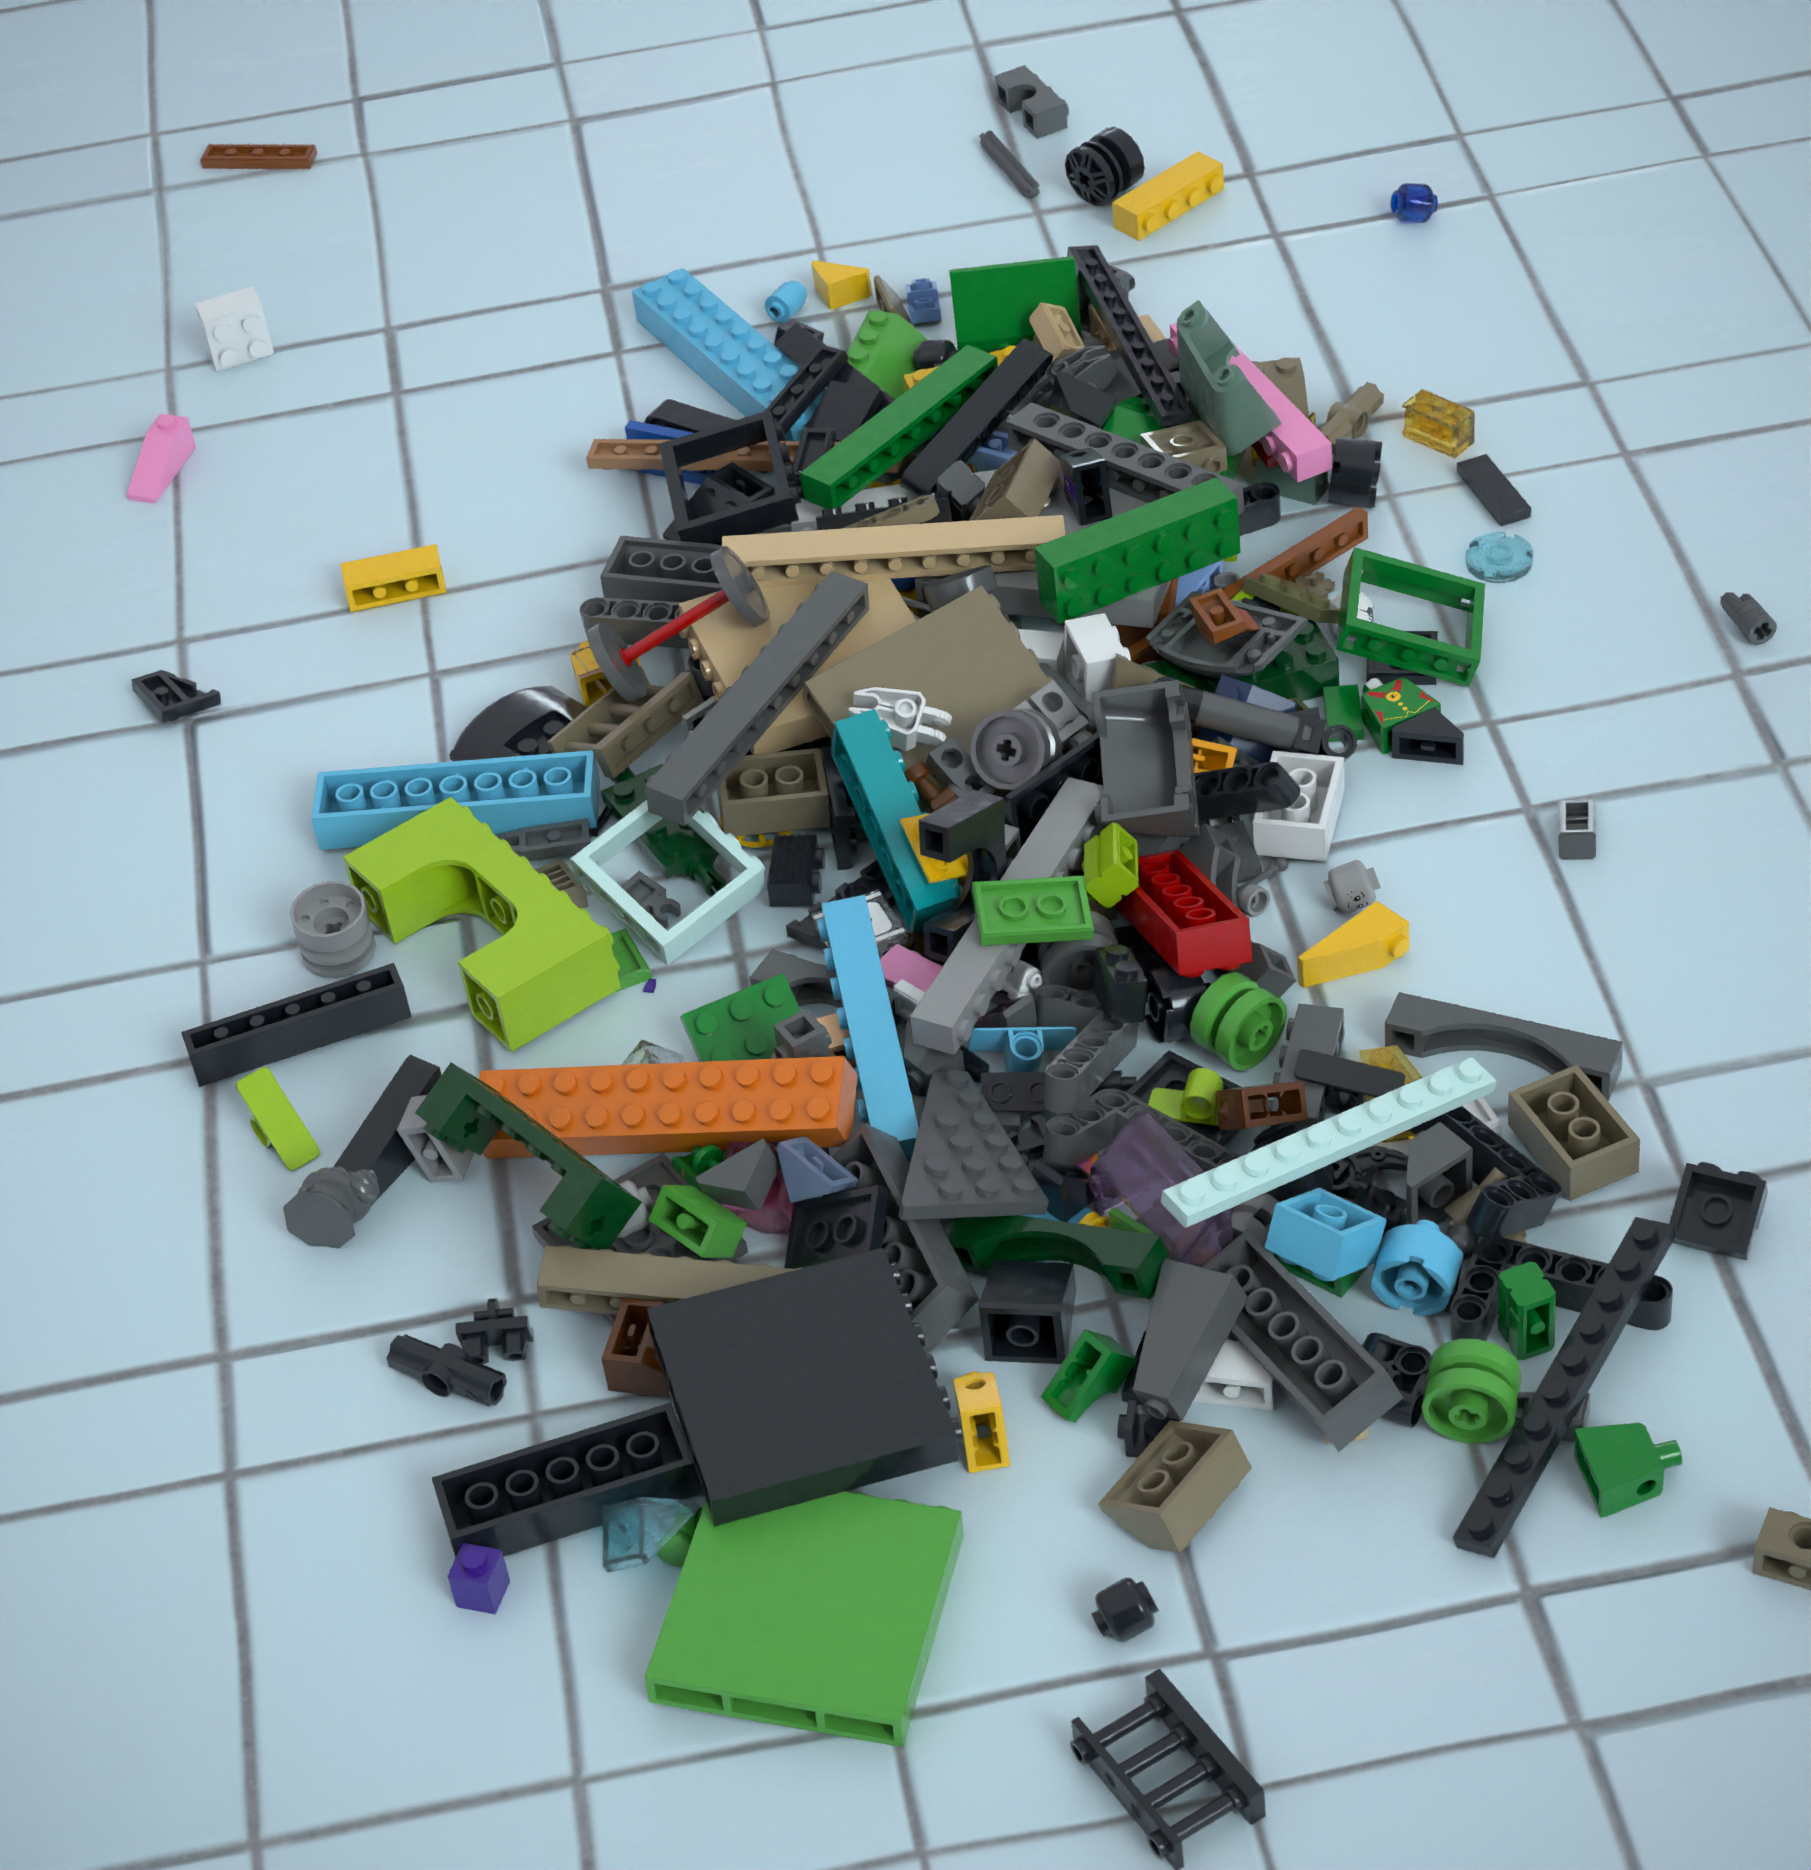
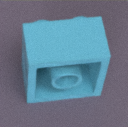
(1325, 1234)

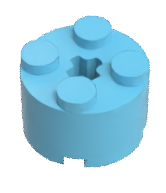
(1416, 1268)

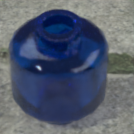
(1413, 203)

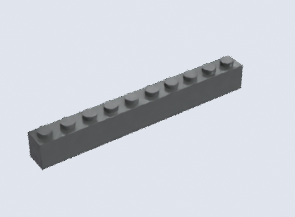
(756, 698)

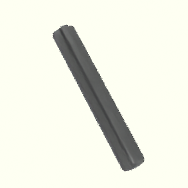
(1009, 164)

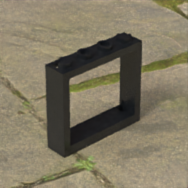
(718, 440)

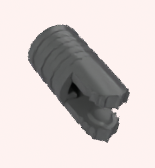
(1749, 617)

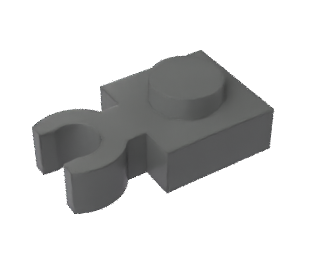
(651, 897)

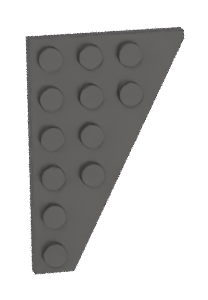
(965, 1159)

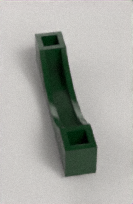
(1121, 1257)

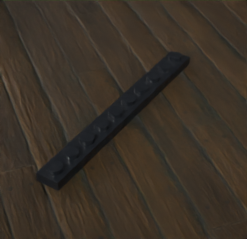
(1130, 337)
(1564, 1388)

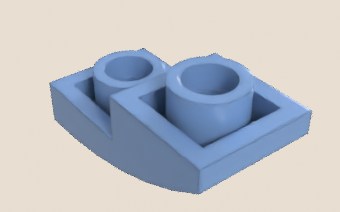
(923, 301)

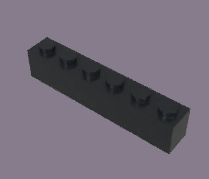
(296, 1024)

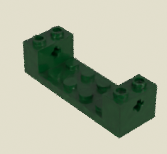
(584, 1204)

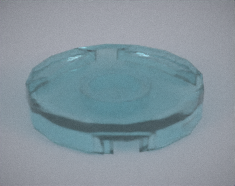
(1499, 557)

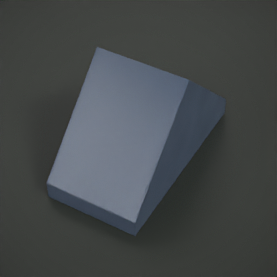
(810, 1170)

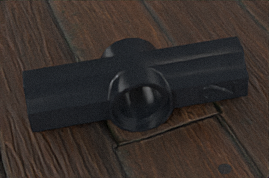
(446, 1370)

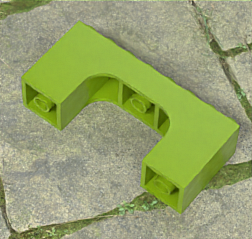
(549, 949)

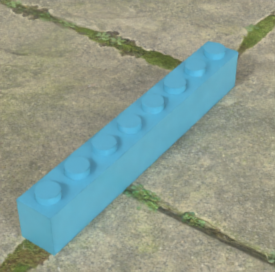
(869, 1020)

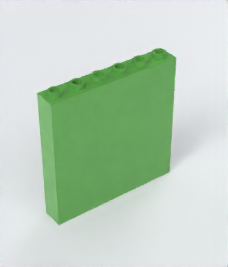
(810, 1615)

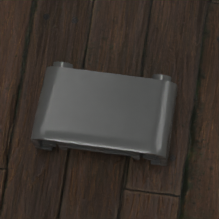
(1146, 760)

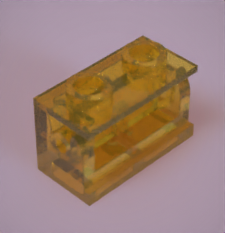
(1439, 423)

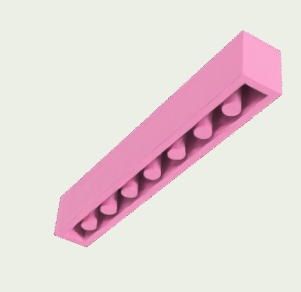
(1294, 443)

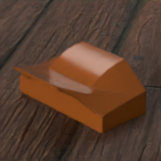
(1219, 618)

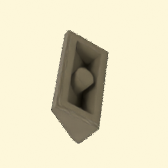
(888, 299)

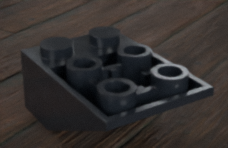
(721, 491)

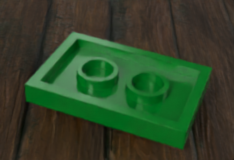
(741, 1022)

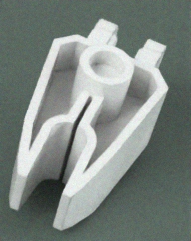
(904, 714)

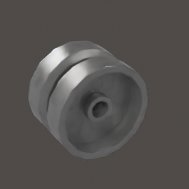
(1014, 747)

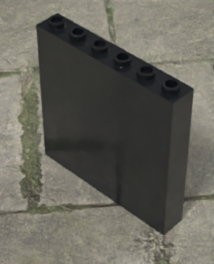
(803, 1386)

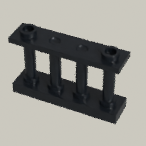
(1187, 1732)

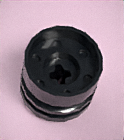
(1104, 166)

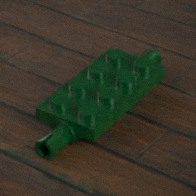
(667, 843)

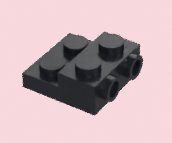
(1718, 1209)

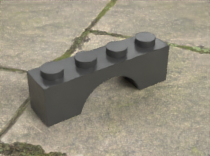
(806, 979)

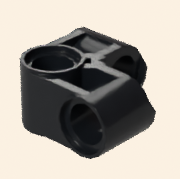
(1407, 1368)

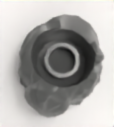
(329, 1205)

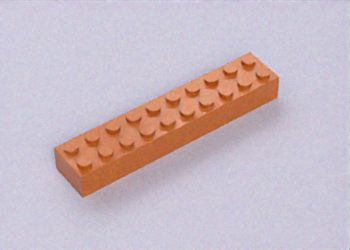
(681, 1104)

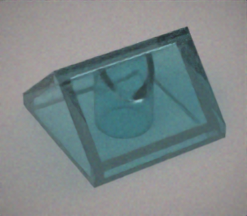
(640, 1528)

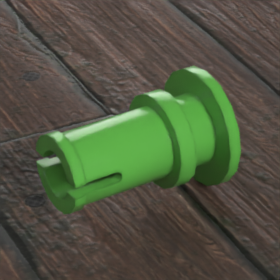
(676, 1549)

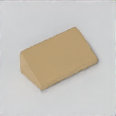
(1055, 330)

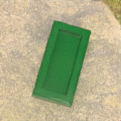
(1344, 708)

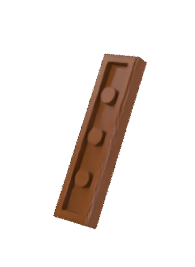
(258, 156)

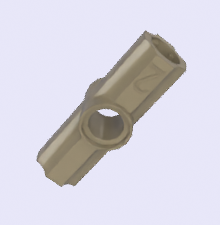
(1352, 417)

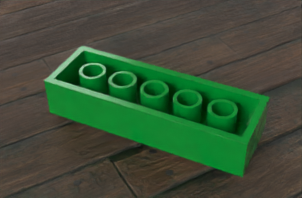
(1137, 550)

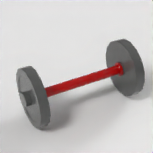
(619, 661)

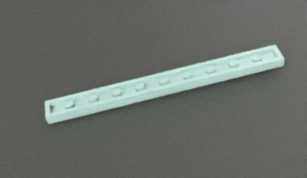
(1327, 1142)

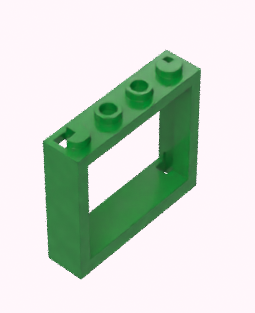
(1401, 647)

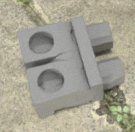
(1063, 714)

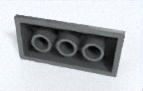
(659, 570)

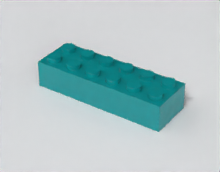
(881, 799)

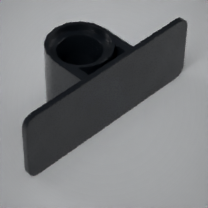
(1345, 1078)

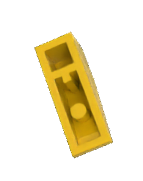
(1356, 947)

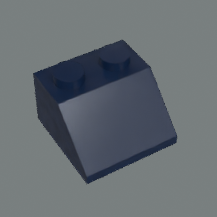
(1251, 694)

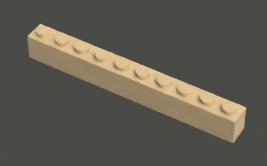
(895, 550)

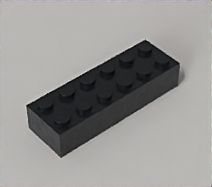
(566, 1482)

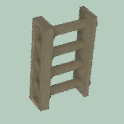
(643, 726)

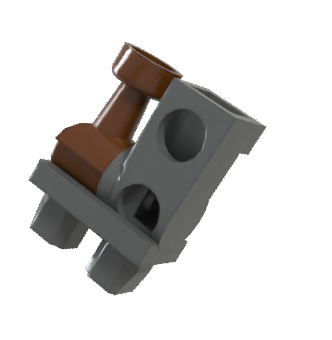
(953, 769)

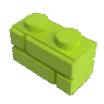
(1110, 865)

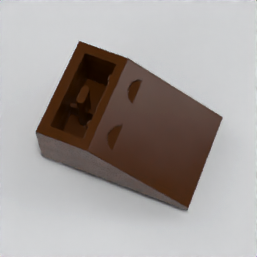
(629, 1354)

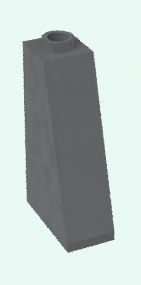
(1184, 1335)

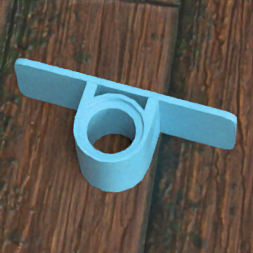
(1021, 1041)

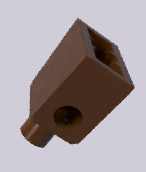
(1249, 1108)

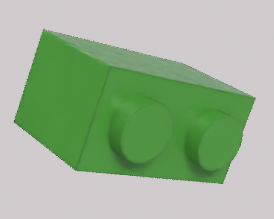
(697, 1221)

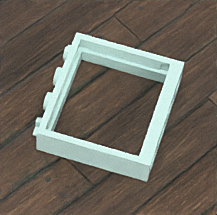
(695, 926)

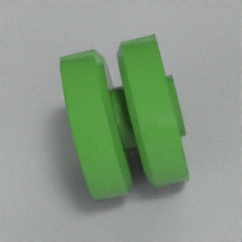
(1238, 1021)
(1471, 1391)

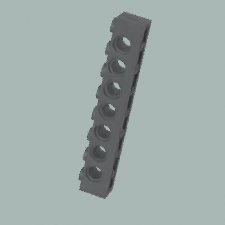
(1129, 465)

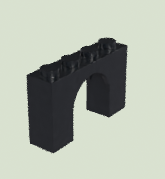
(969, 827)

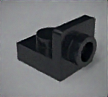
(1376, 1199)
(1138, 1429)

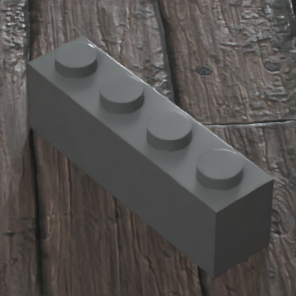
(1316, 1030)

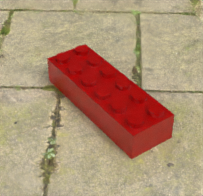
(1186, 916)

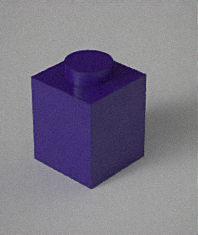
(479, 1578)

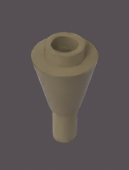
(1460, 1208)

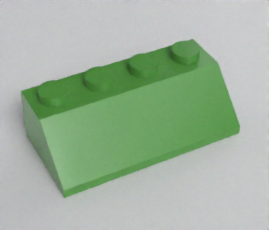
(885, 350)

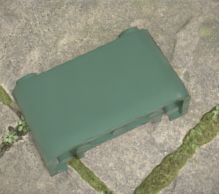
(1215, 388)

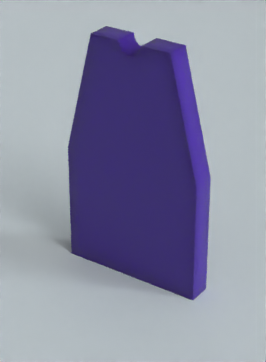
(650, 986)

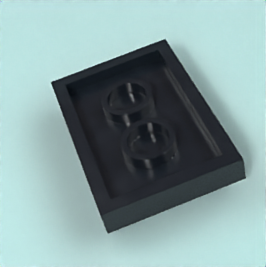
(841, 813)
(1172, 1073)
(836, 1226)

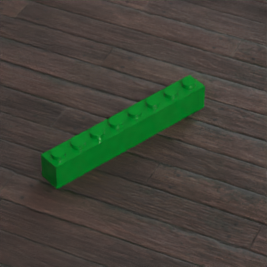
(896, 429)

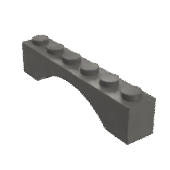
(1220, 862)
(1434, 1027)

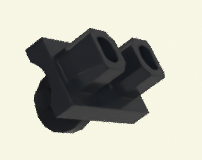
(494, 1328)

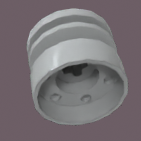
(333, 929)

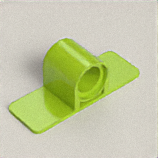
(1193, 1104)
(276, 1119)

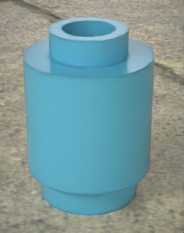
(786, 301)

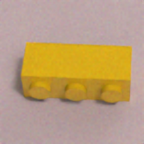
(393, 578)

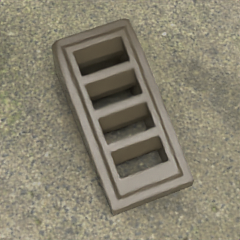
(564, 879)

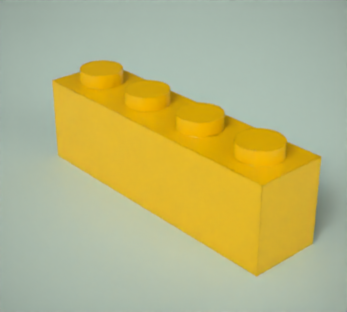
(1168, 195)

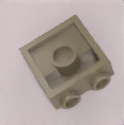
(1191, 443)

